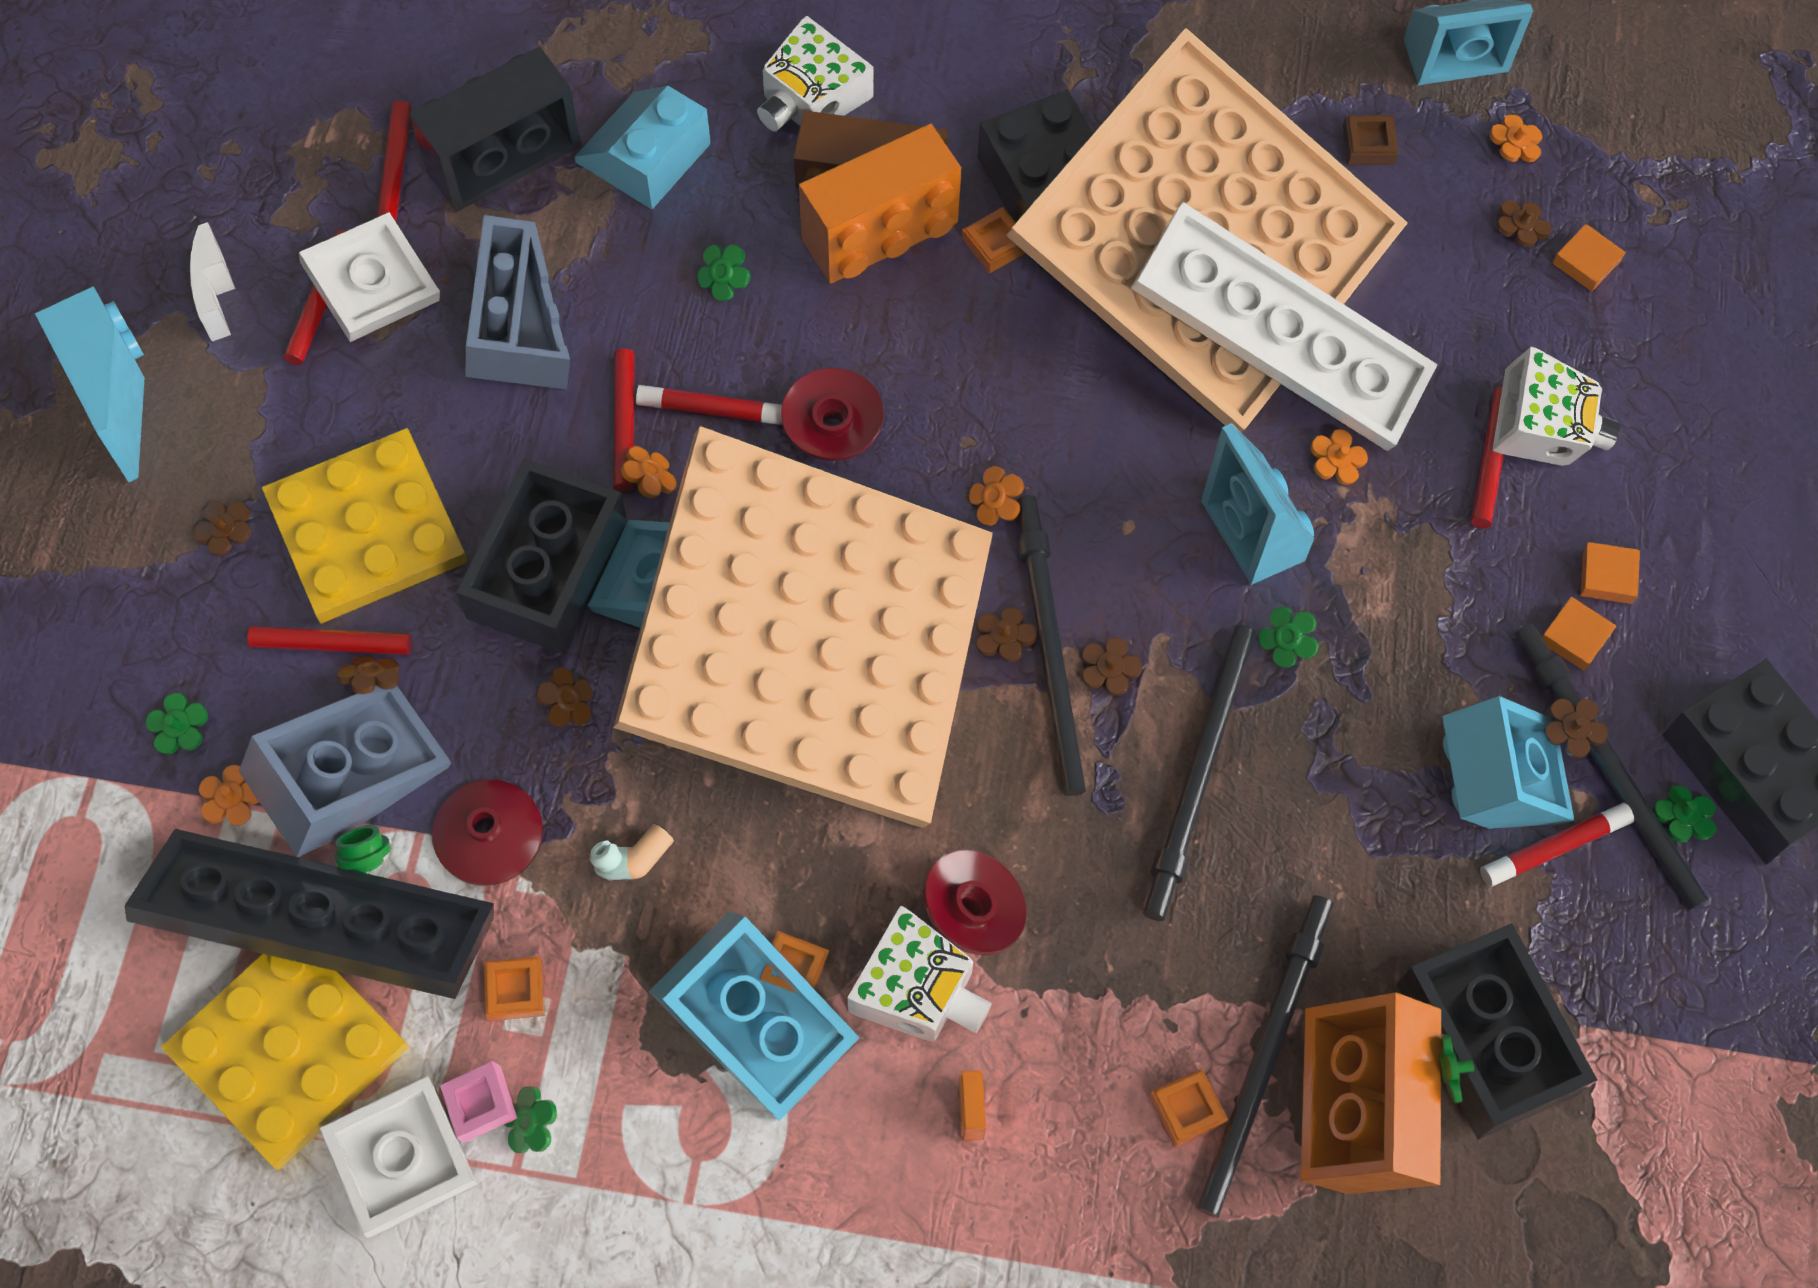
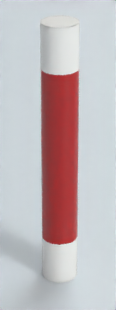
(709, 404)
(1556, 844)

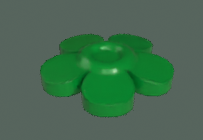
(723, 271)
(1289, 636)
(177, 724)
(1686, 815)
(1451, 1068)
(531, 1122)

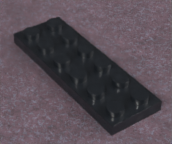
(311, 913)

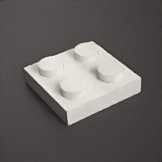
(369, 276)
(398, 1156)

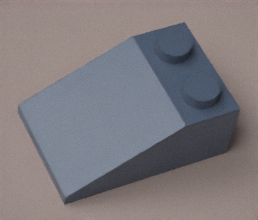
(340, 766)

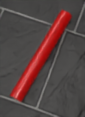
(394, 159)
(306, 326)
(623, 415)
(1489, 471)
(329, 640)

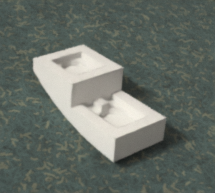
(209, 278)

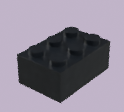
(496, 128)
(1030, 148)
(542, 555)
(1755, 757)
(1504, 1024)

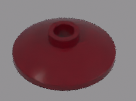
(830, 395)
(492, 855)
(986, 890)

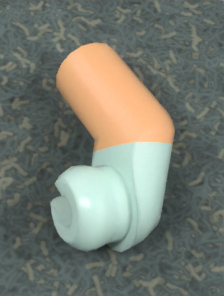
(630, 862)

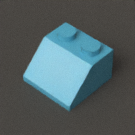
(1465, 39)
(648, 143)
(1505, 766)

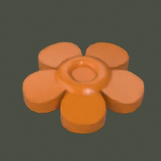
(1516, 139)
(1337, 457)
(648, 472)
(996, 496)
(227, 798)

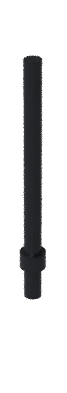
(1035, 550)
(1554, 676)
(1171, 861)
(1303, 953)

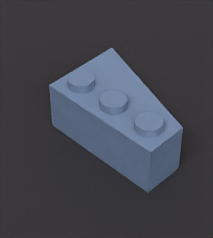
(512, 314)

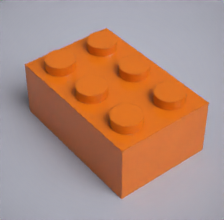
(880, 204)
(1372, 1095)

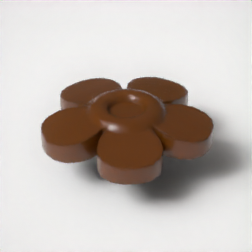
(1523, 223)
(223, 526)
(1005, 634)
(1110, 666)
(367, 673)
(565, 698)
(1575, 726)

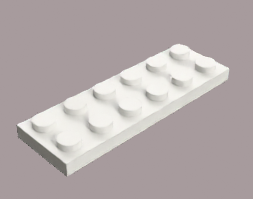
(1284, 326)

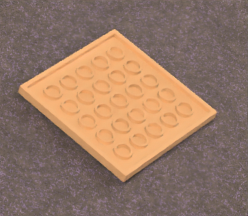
(1225, 150)
(806, 630)

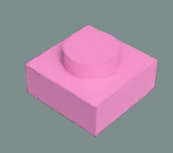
(478, 1101)

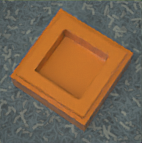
(989, 240)
(1588, 257)
(1610, 573)
(1578, 633)
(802, 955)
(514, 988)
(971, 1105)
(1188, 1107)

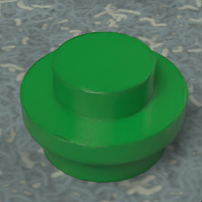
(361, 849)

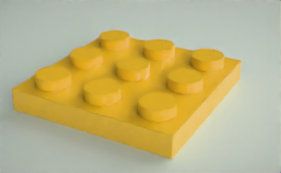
(364, 525)
(284, 1052)

